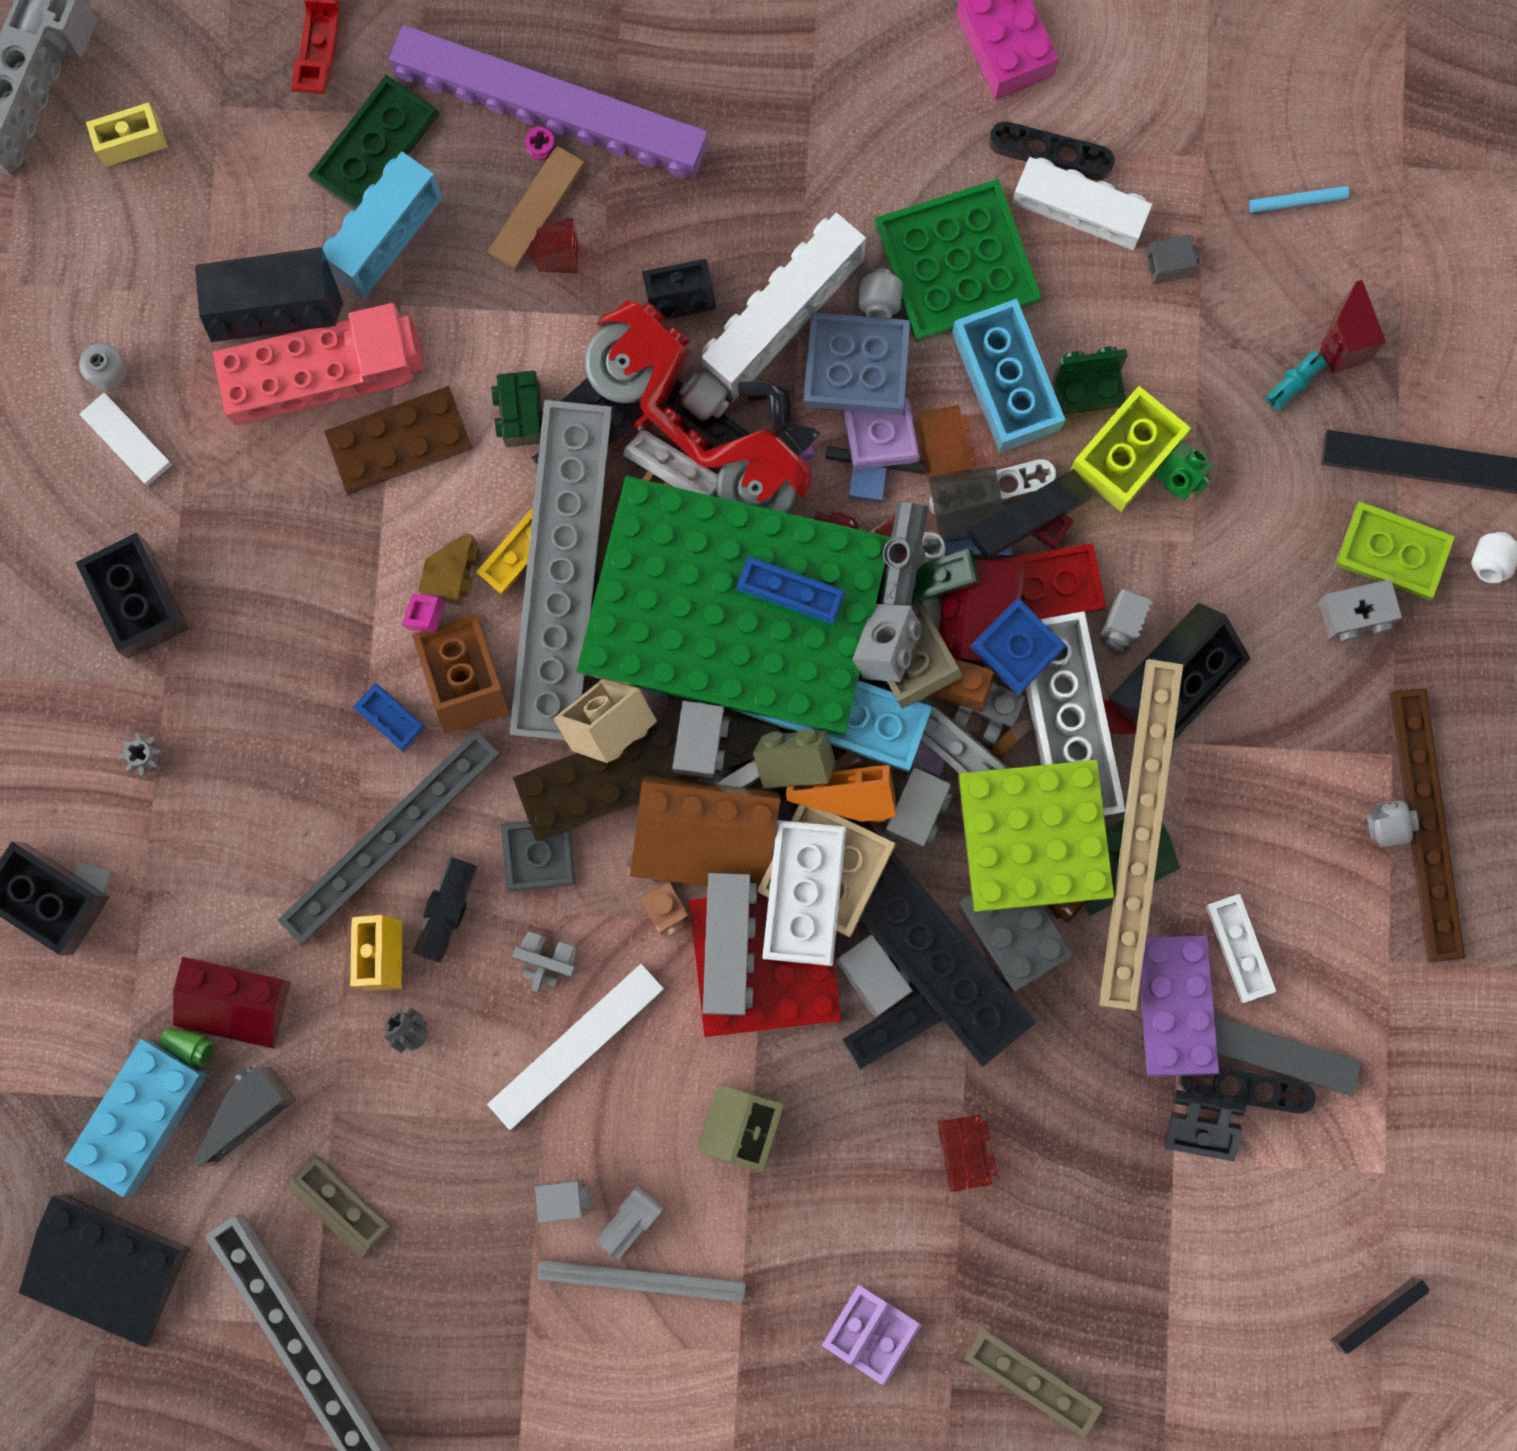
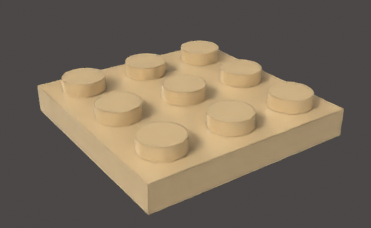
(863, 865)

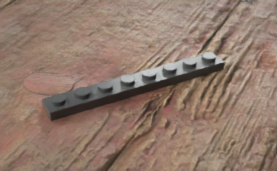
(389, 837)

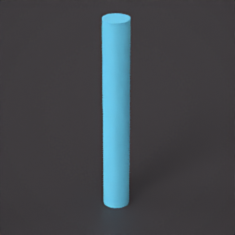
(1298, 199)

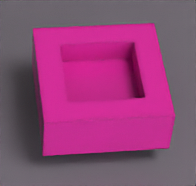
(423, 613)

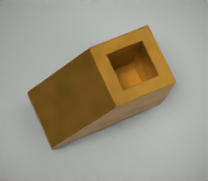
(448, 570)

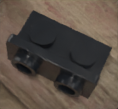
(680, 288)

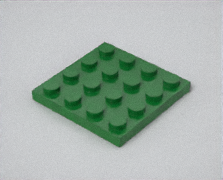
(956, 258)

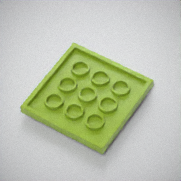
(1035, 836)

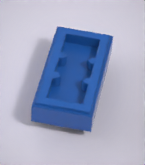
(389, 717)

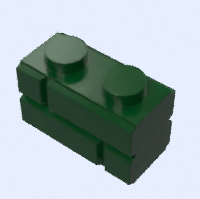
(519, 408)

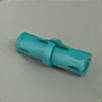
(1295, 380)

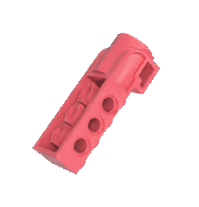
(319, 365)

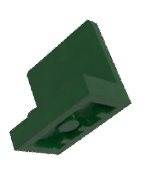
(1090, 380)

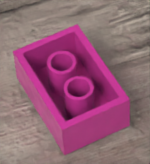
(1008, 43)

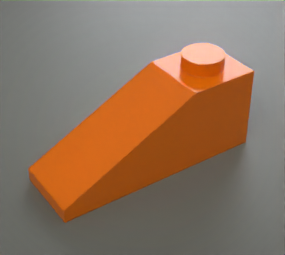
(851, 793)

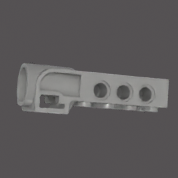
(30, 60)

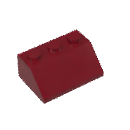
(974, 608)
(229, 1002)

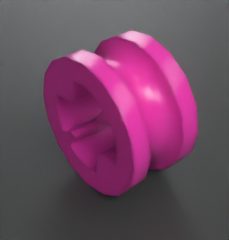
(533, 137)

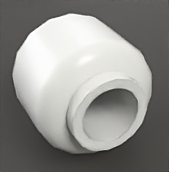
(1495, 557)

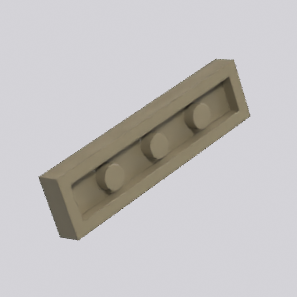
(1033, 1383)

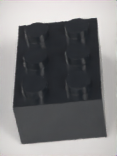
(131, 595)
(46, 899)

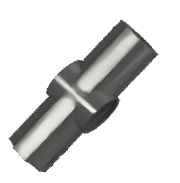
(907, 533)

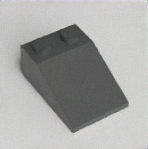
(245, 1109)

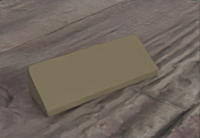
(338, 1207)

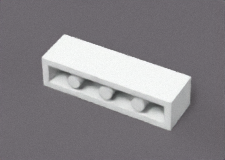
(1081, 202)

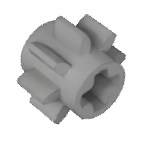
(131, 756)

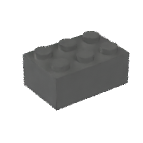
(1016, 941)

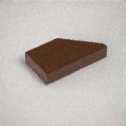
(1010, 739)

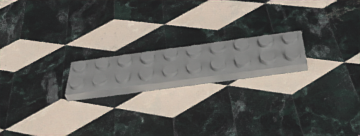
(560, 564)

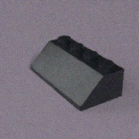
(267, 294)
(1210, 659)

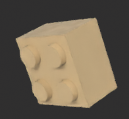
(605, 720)

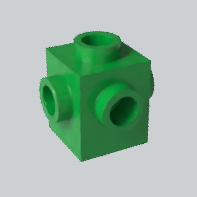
(1185, 471)

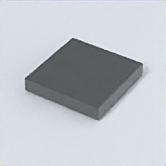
(533, 863)

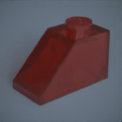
(556, 247)

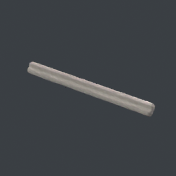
(641, 1281)

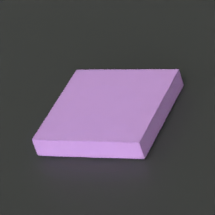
(881, 438)

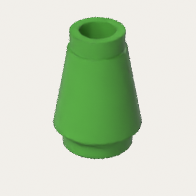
(188, 1046)

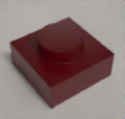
(1054, 532)

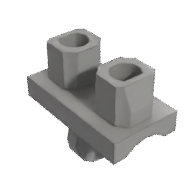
(531, 953)

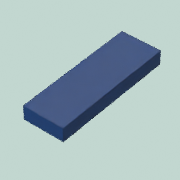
(790, 590)

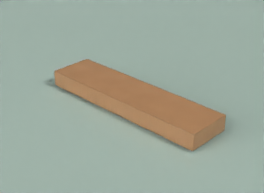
(536, 208)

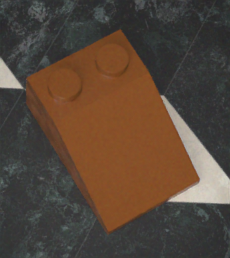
(460, 674)

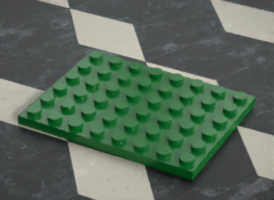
(680, 628)

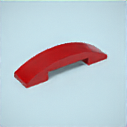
(317, 47)

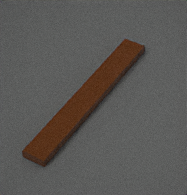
(1431, 842)

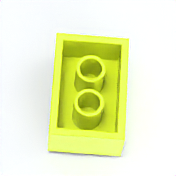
(1130, 448)

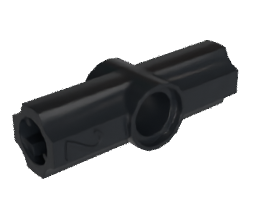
(445, 909)

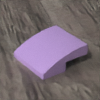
(871, 1335)

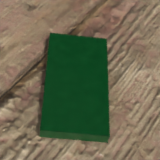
(381, 129)

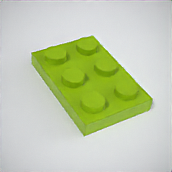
(1395, 549)

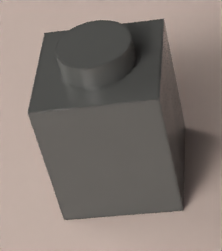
(1172, 259)

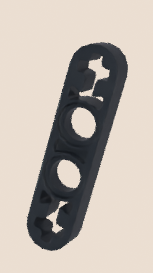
(1053, 144)
(1246, 1090)

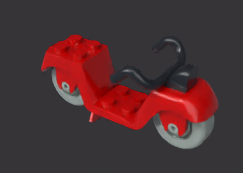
(641, 361)

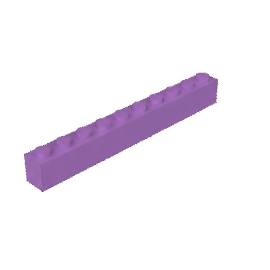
(548, 102)

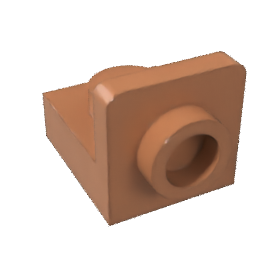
(665, 910)

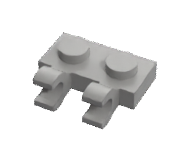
(1000, 710)

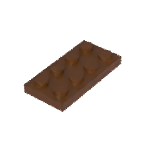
(398, 440)

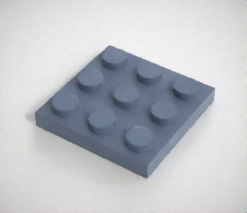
(856, 363)

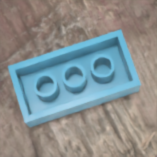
(382, 224)
(1008, 376)
(136, 1118)

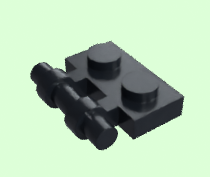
(1205, 1135)

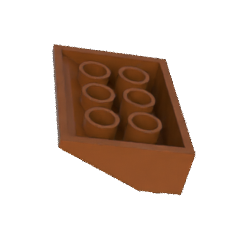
(702, 830)

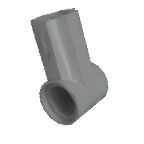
(633, 1217)

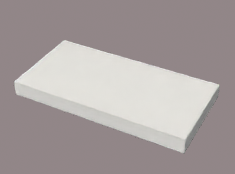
(804, 893)

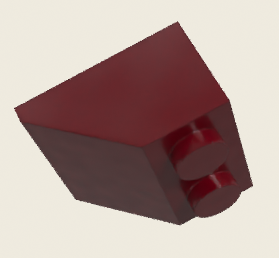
(1353, 333)

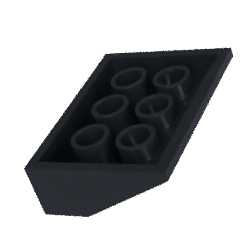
(101, 1269)

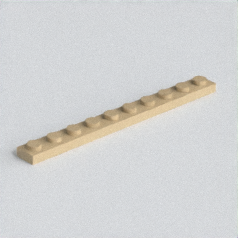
(1141, 835)

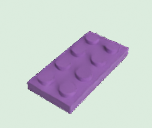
(1178, 1007)

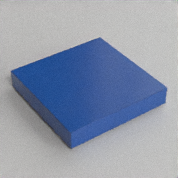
(1018, 646)

